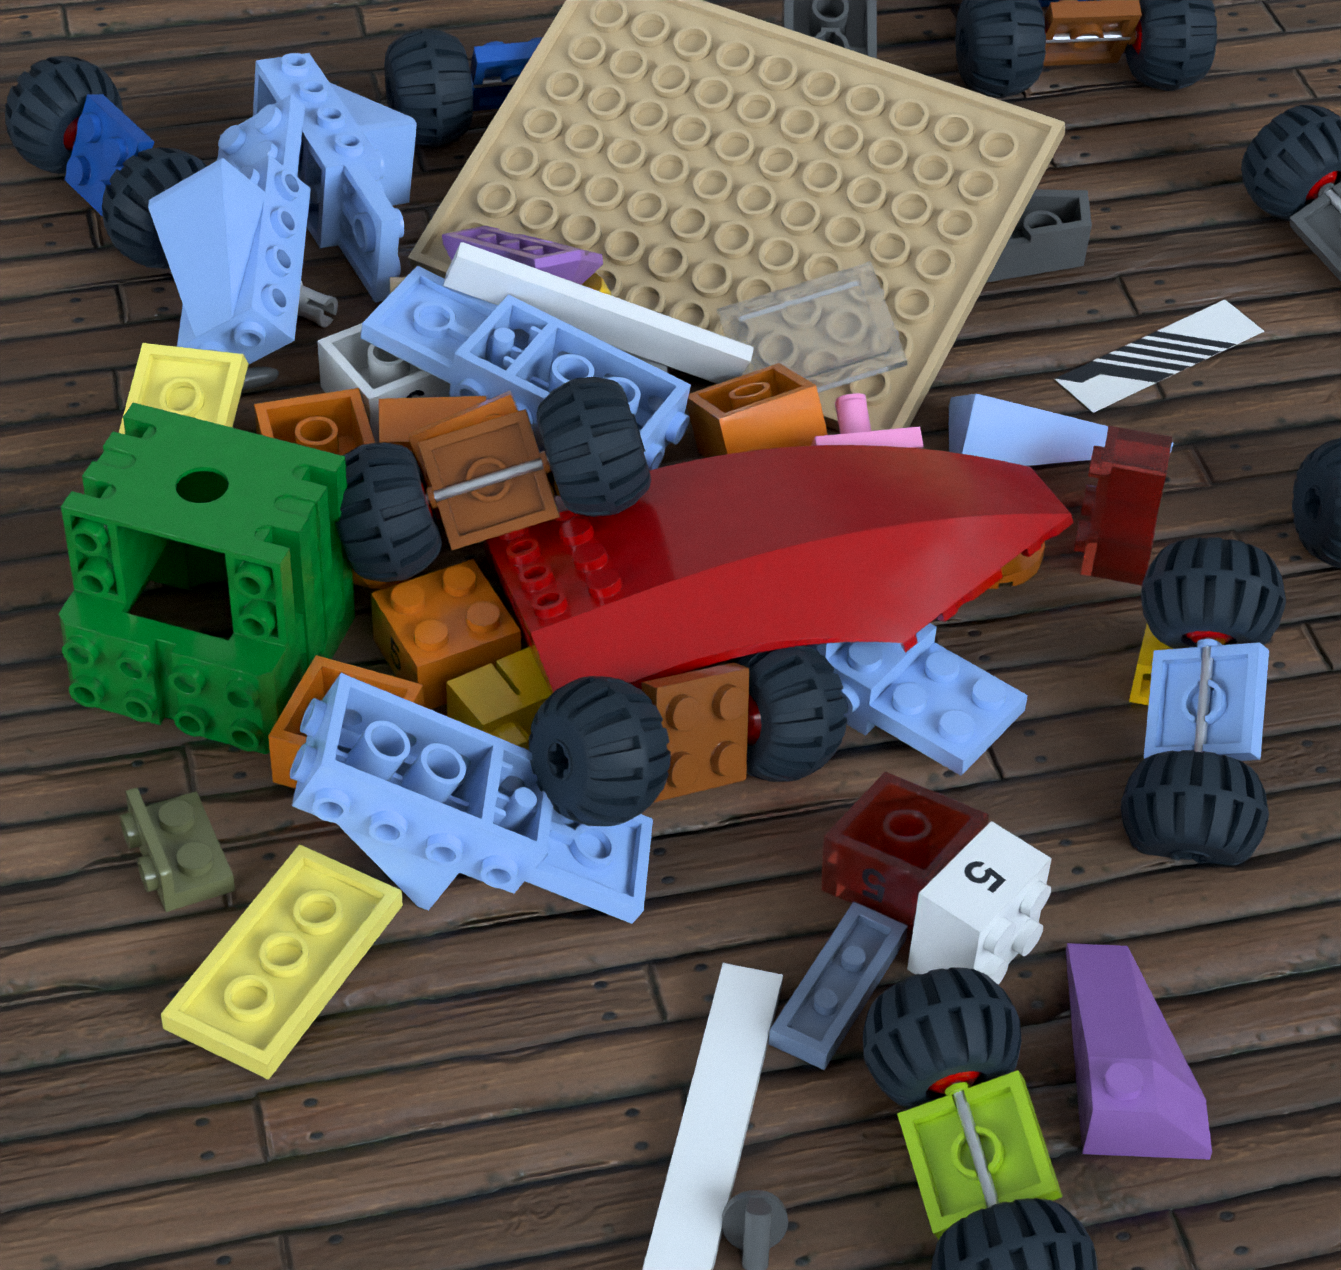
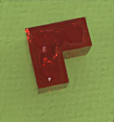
(1122, 505)

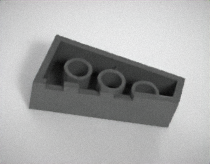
(1048, 236)

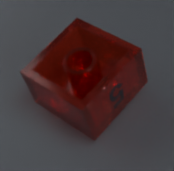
(895, 845)

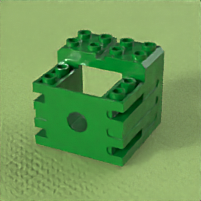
(193, 509)

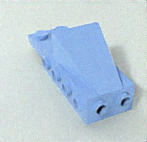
(353, 160)
(240, 237)
(521, 350)
(924, 697)
(454, 800)

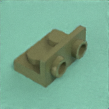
(177, 849)

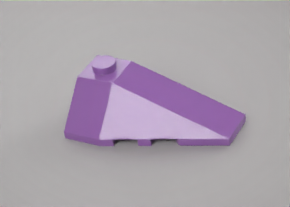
(1128, 1066)

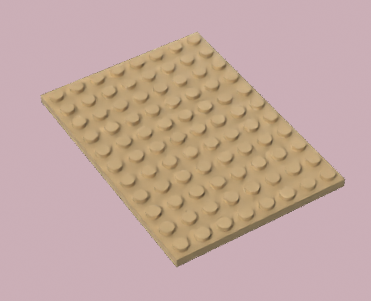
(748, 161)

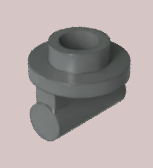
(754, 1224)

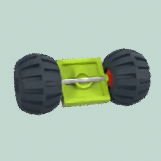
(971, 1131)

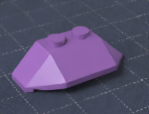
(545, 255)

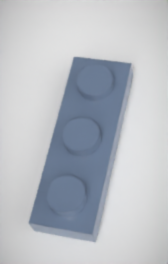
(838, 985)

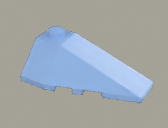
(1019, 432)

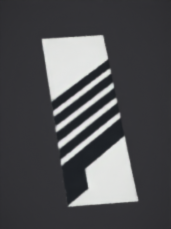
(1158, 355)

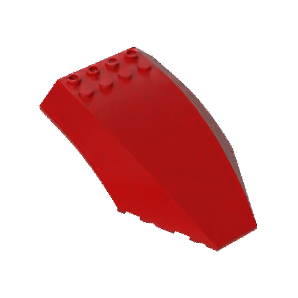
(769, 557)

